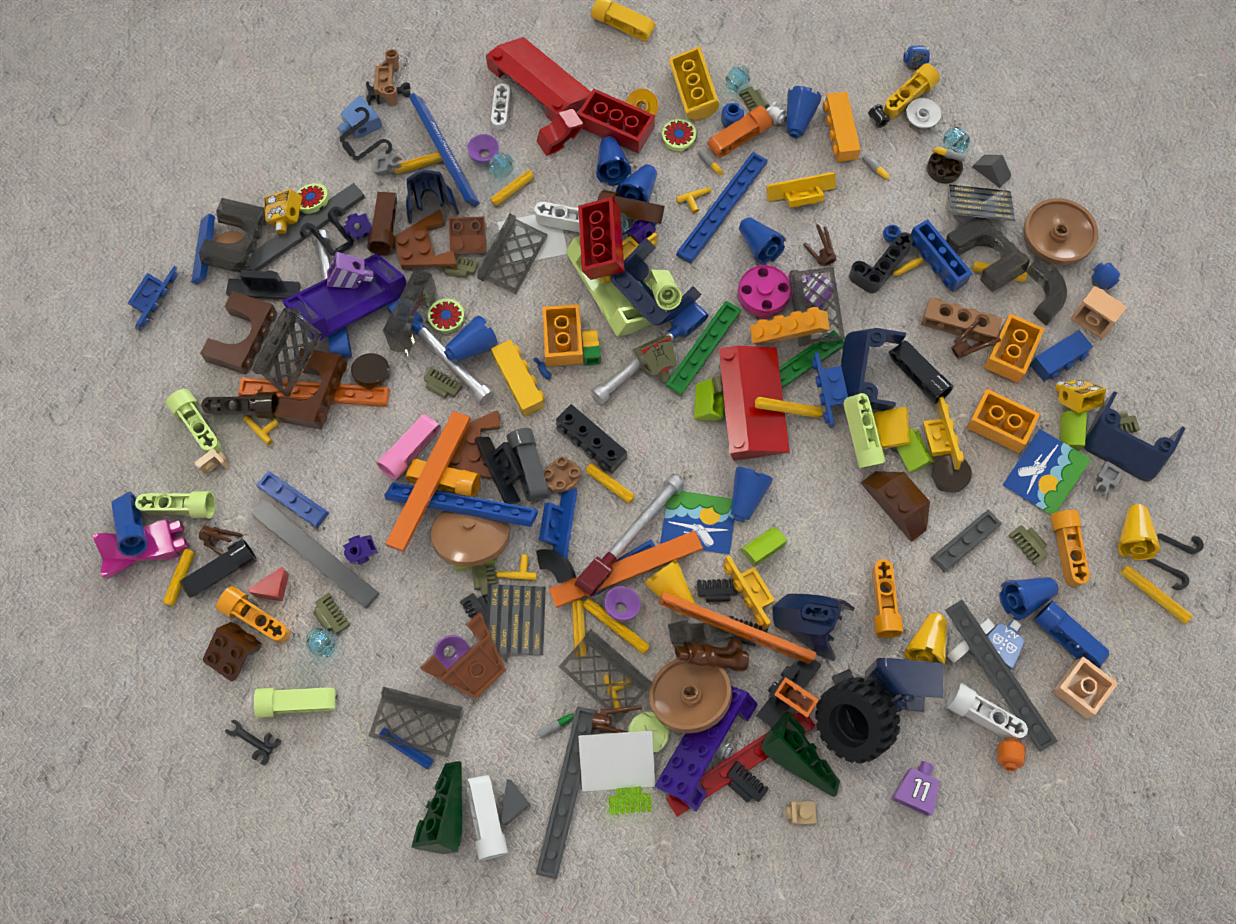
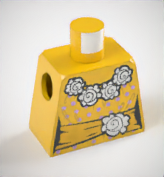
(282, 209)
(1080, 395)

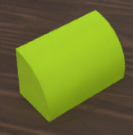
(708, 403)
(1073, 429)
(916, 453)
(764, 546)

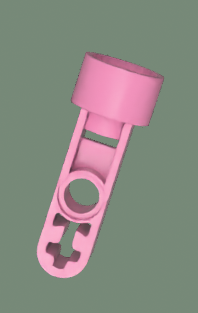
(395, 461)

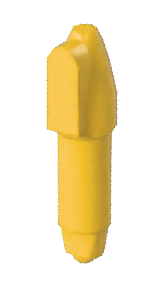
(910, 265)

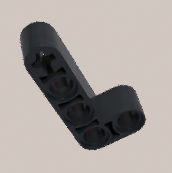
(886, 261)

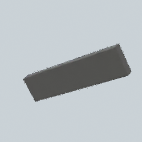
(966, 541)

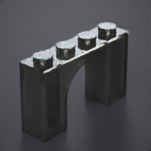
(982, 233)
(235, 255)
(417, 292)

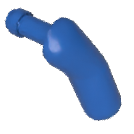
(541, 366)

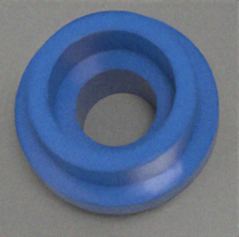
(894, 229)

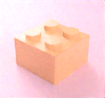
(1098, 312)
(1085, 687)

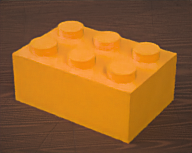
(562, 335)
(1015, 350)
(1003, 421)

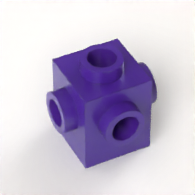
(364, 223)
(641, 230)
(360, 549)

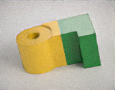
(591, 348)

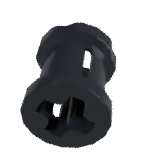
(879, 116)

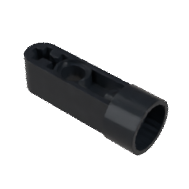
(920, 371)
(238, 556)

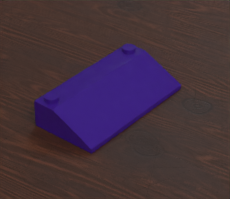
(336, 307)

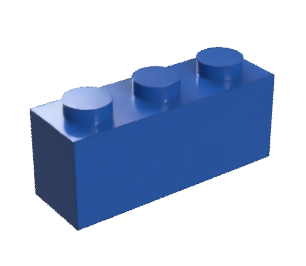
(1061, 356)

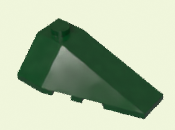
(792, 751)
(443, 821)

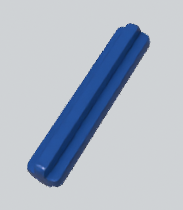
(414, 754)

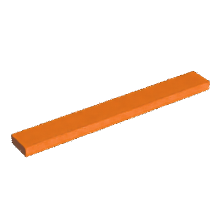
(304, 390)
(428, 482)
(632, 566)
(737, 628)

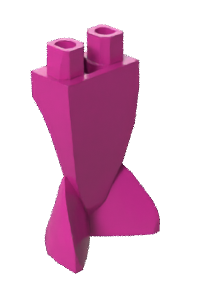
(160, 545)

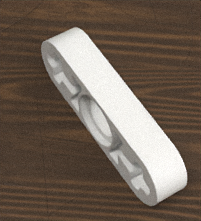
(501, 112)
(963, 647)

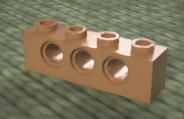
(951, 323)

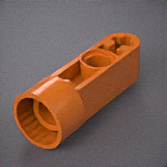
(740, 131)

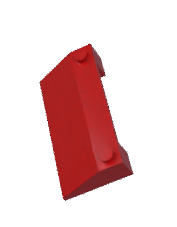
(538, 76)
(746, 375)

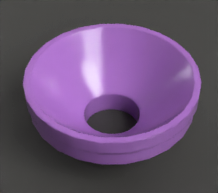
(482, 143)
(624, 596)
(459, 645)

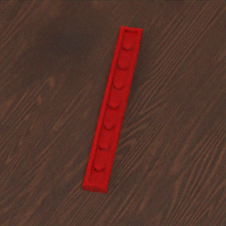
(748, 756)

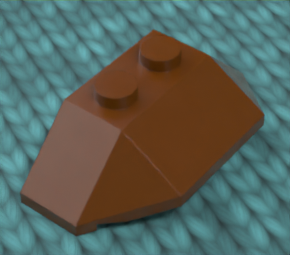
(900, 501)

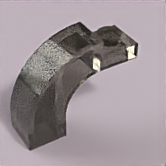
(1054, 290)
(703, 633)

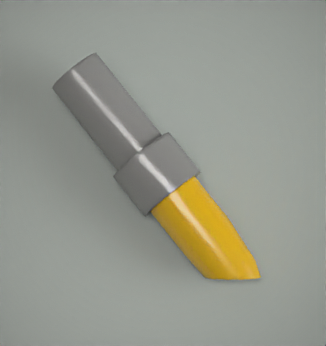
(948, 153)
(710, 162)
(875, 166)

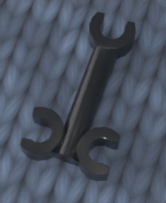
(400, 90)
(265, 748)

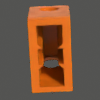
(797, 697)

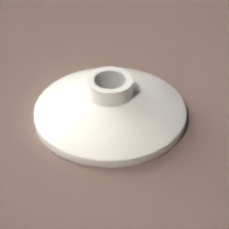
(926, 108)

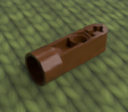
(635, 208)
(381, 236)

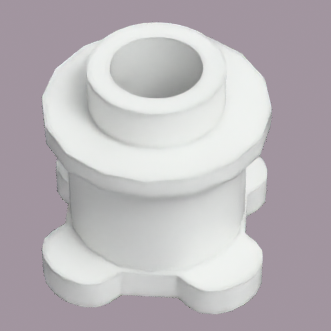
(778, 116)

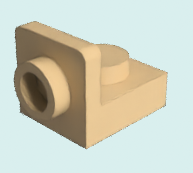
(210, 460)
(801, 812)

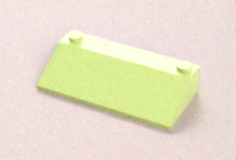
(617, 309)

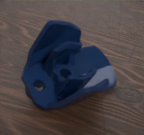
(427, 181)
(810, 619)

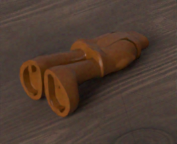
(707, 655)

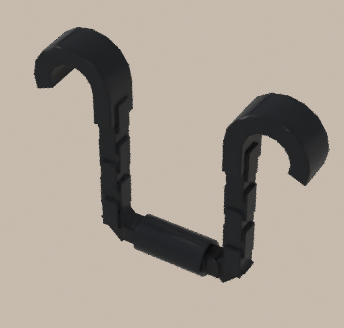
(349, 149)
(341, 249)
(1185, 579)

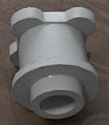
(724, 751)

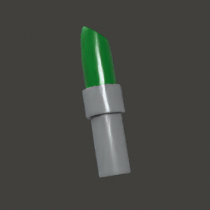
(555, 725)

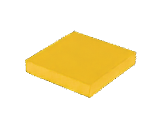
(892, 427)

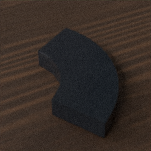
(556, 563)

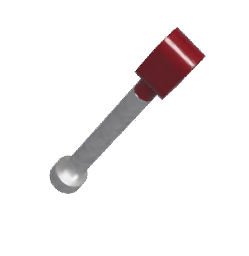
(600, 569)

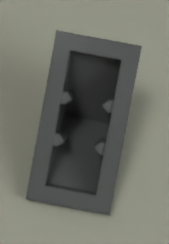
(993, 168)
(514, 803)

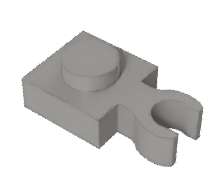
(385, 163)
(1109, 477)

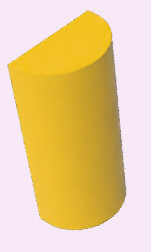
(694, 84)

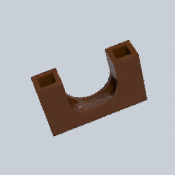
(241, 355)
(314, 410)

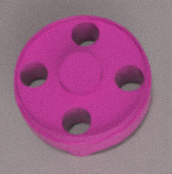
(764, 291)

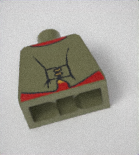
(657, 357)

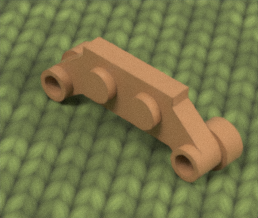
(384, 77)

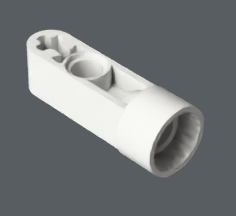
(557, 216)
(965, 703)
(490, 840)

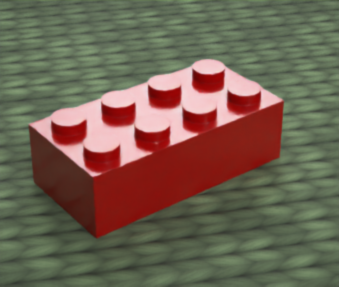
(617, 119)
(601, 238)

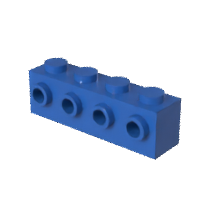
(940, 256)

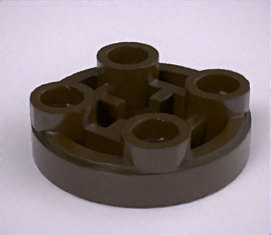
(944, 169)
(370, 370)
(947, 477)

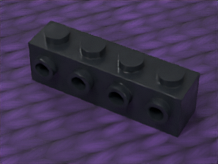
(591, 439)

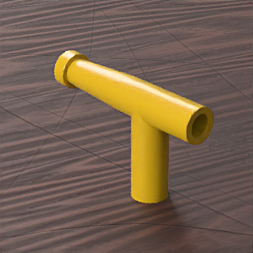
(689, 197)
(262, 433)
(522, 574)
(616, 704)

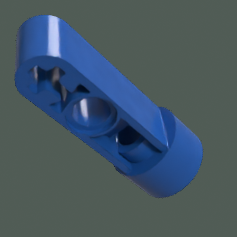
(128, 525)
(1071, 634)

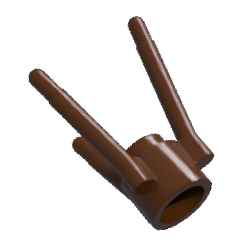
(827, 254)
(963, 349)
(212, 535)
(603, 722)

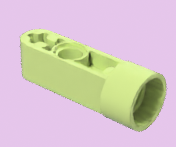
(664, 289)
(184, 406)
(863, 430)
(197, 504)
(271, 701)

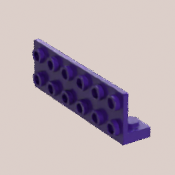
(696, 752)

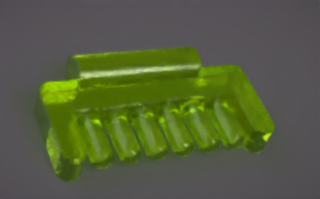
(627, 796)

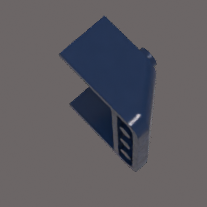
(640, 295)
(855, 361)
(1126, 450)
(907, 681)

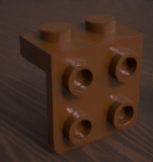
(230, 649)

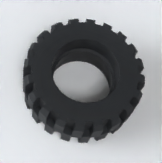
(876, 708)

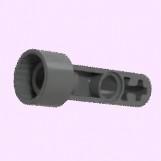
(524, 448)

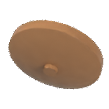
(1060, 231)
(468, 539)
(690, 696)

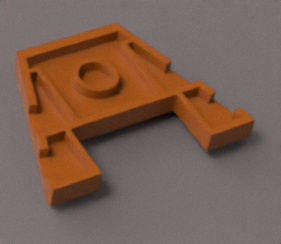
(415, 247)
(467, 454)
(476, 668)

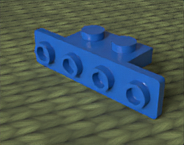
(148, 293)
(832, 387)
(557, 522)

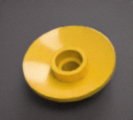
(646, 97)

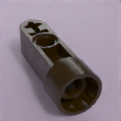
(262, 405)

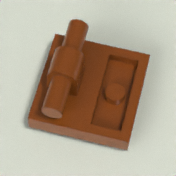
(467, 235)

